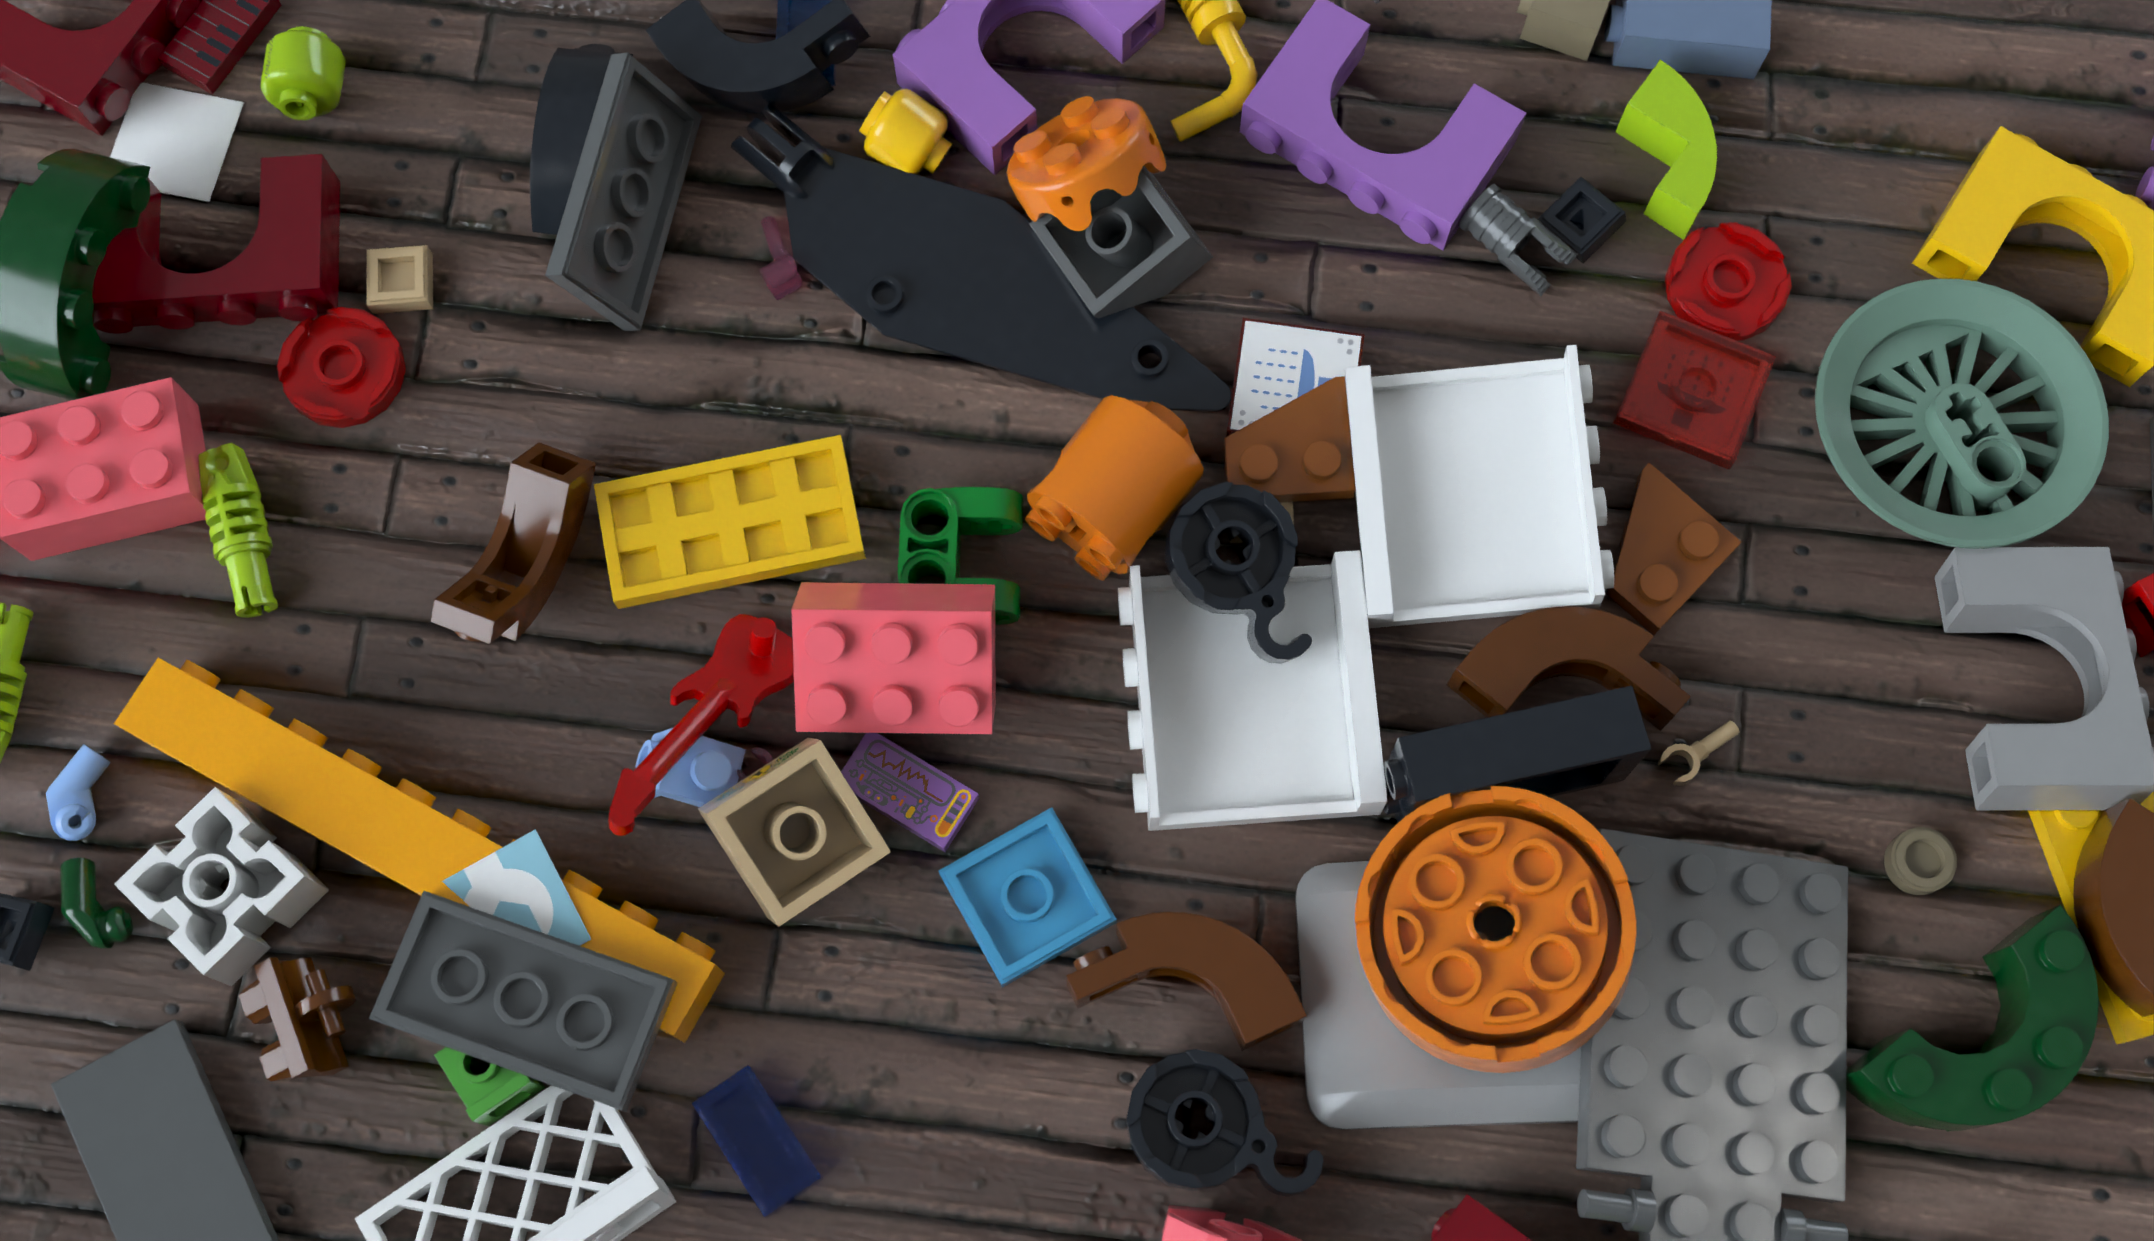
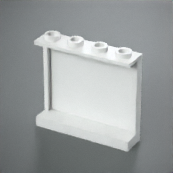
(1477, 491)
(1245, 735)

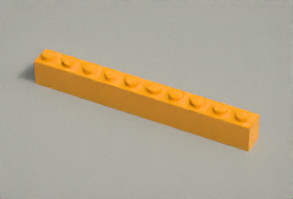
(376, 822)

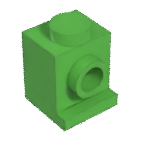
(489, 1094)

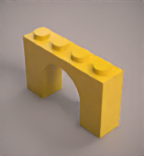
(2024, 185)

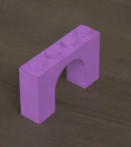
(982, 109)
(1416, 189)

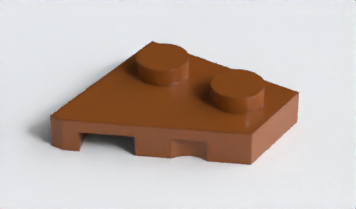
(1297, 449)
(1665, 551)

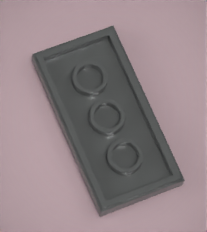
(624, 193)
(524, 1000)
(161, 1144)

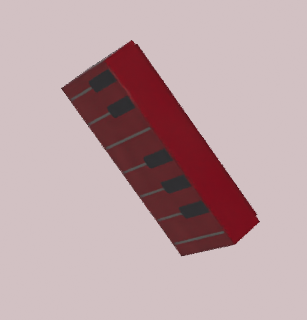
(216, 39)

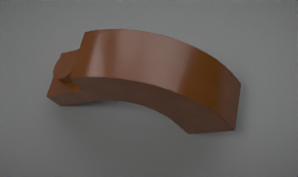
(527, 549)
(1566, 643)
(2117, 902)
(1205, 951)

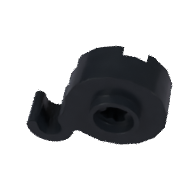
(1245, 588)
(1237, 1132)

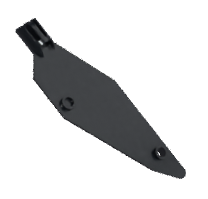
(962, 276)

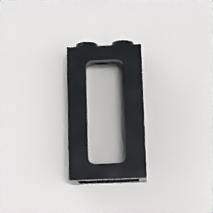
(1534, 749)

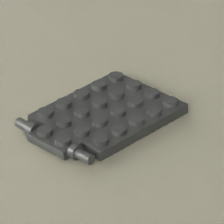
(1724, 1049)

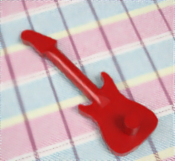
(746, 666)

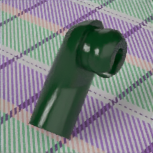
(83, 910)

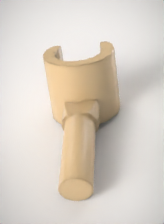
(1700, 750)

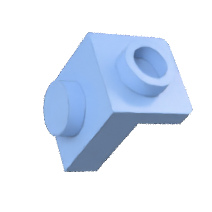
(701, 773)

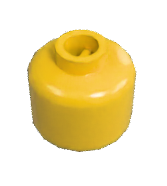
(906, 132)

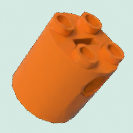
(1116, 484)

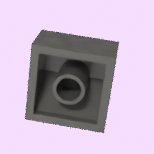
(1129, 252)

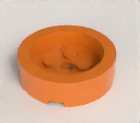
(1511, 998)

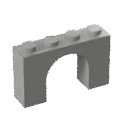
(2075, 606)

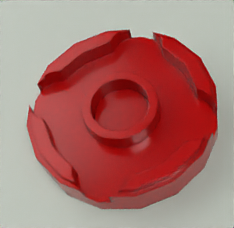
(1728, 280)
(341, 367)

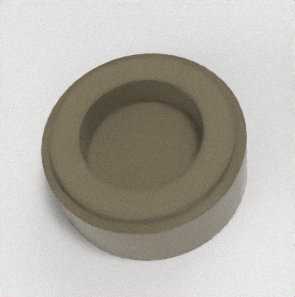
(1920, 861)

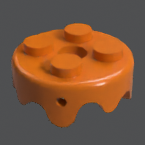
(1081, 153)

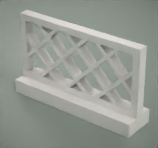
(605, 1216)

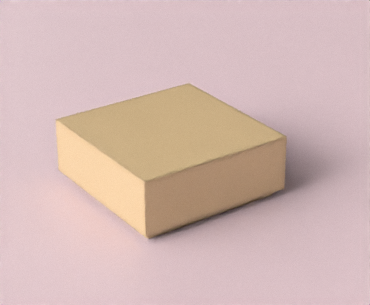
(399, 279)

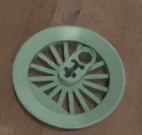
(1957, 419)

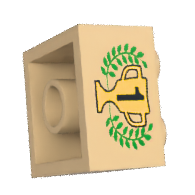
(794, 830)

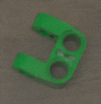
(967, 513)

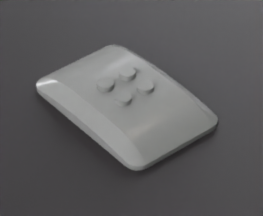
(1364, 1067)

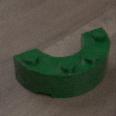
(48, 265)
(2030, 1058)

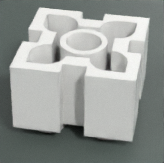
(184, 893)

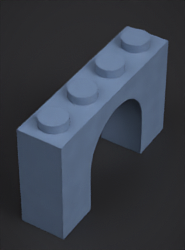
(1691, 35)

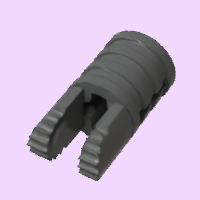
(1508, 230)

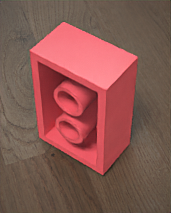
(100, 469)
(894, 658)

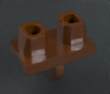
(303, 1015)

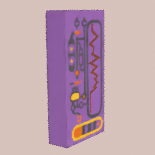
(908, 790)

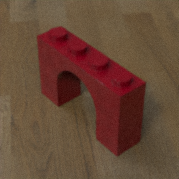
(91, 70)
(281, 273)

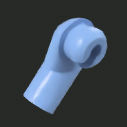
(71, 797)

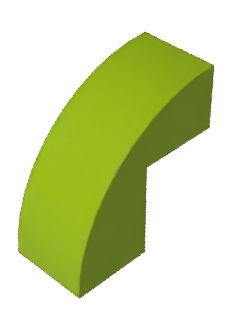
(1675, 128)

